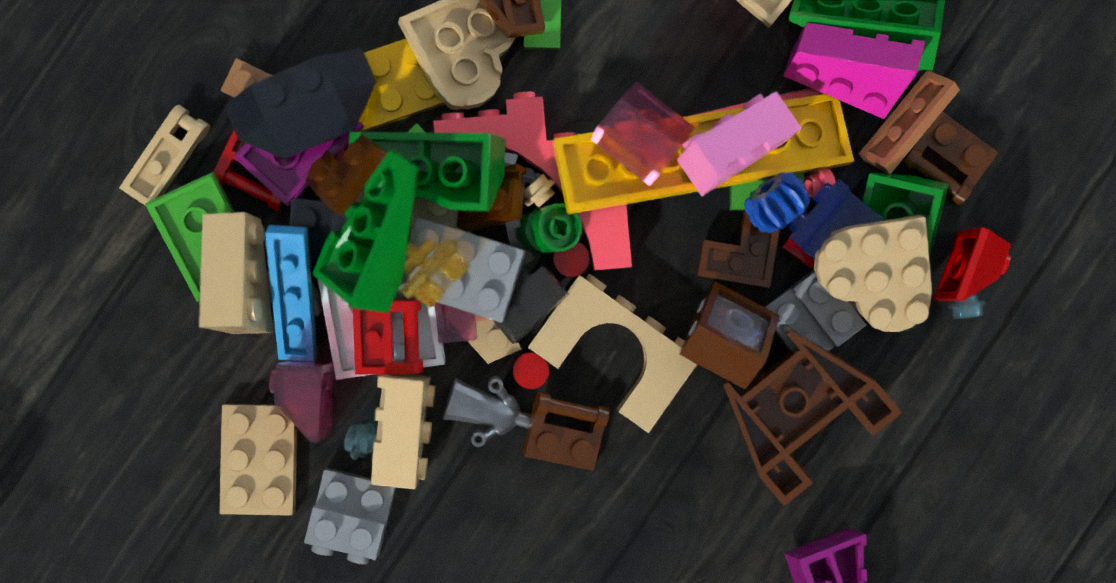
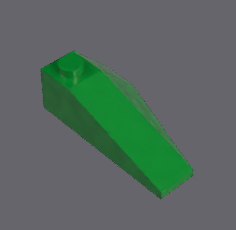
(897, 18)
(907, 196)

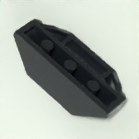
(304, 104)

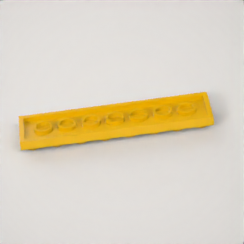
(597, 180)

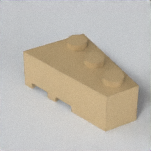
(234, 275)
(402, 430)

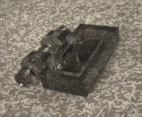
(531, 301)

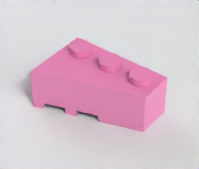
(737, 142)

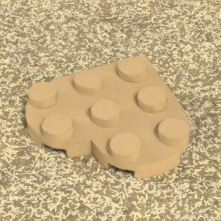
(457, 50)
(881, 270)

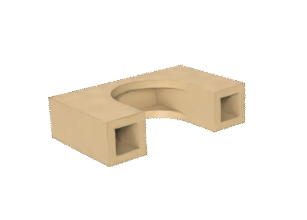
(589, 306)

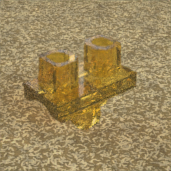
(422, 283)

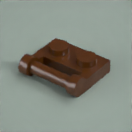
(958, 150)
(562, 443)

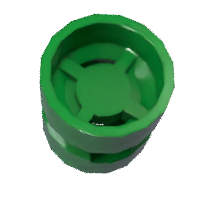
(549, 229)

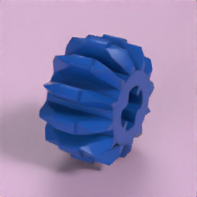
(776, 202)

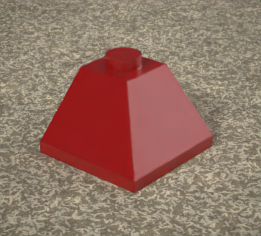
(973, 264)

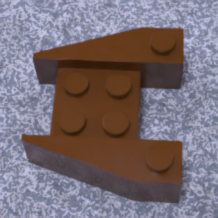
(795, 403)

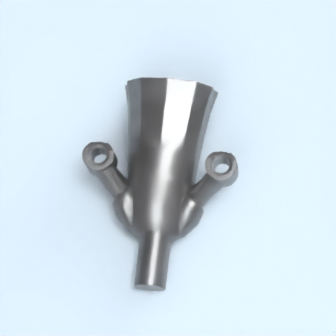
(479, 407)

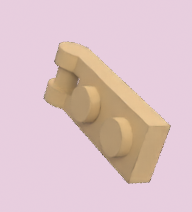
(164, 156)

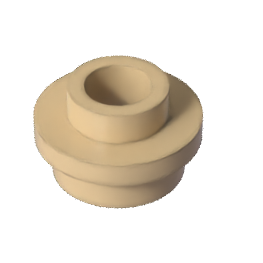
(539, 191)

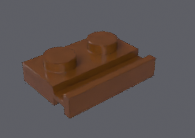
(505, 207)

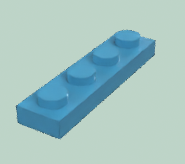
(291, 292)

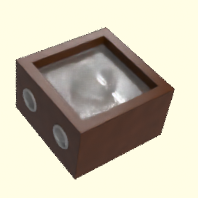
(730, 335)

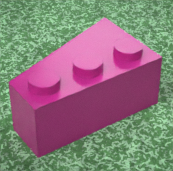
(853, 67)

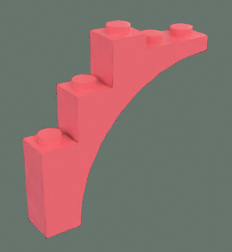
(526, 136)

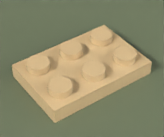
(257, 460)

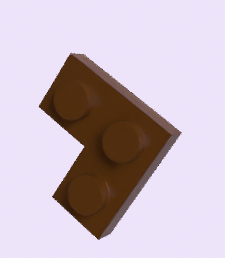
(342, 181)
(745, 263)

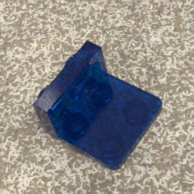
(834, 211)

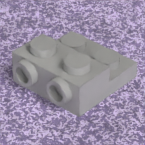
(815, 314)
(349, 516)

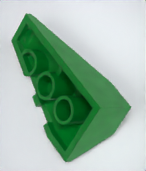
(453, 168)
(369, 251)

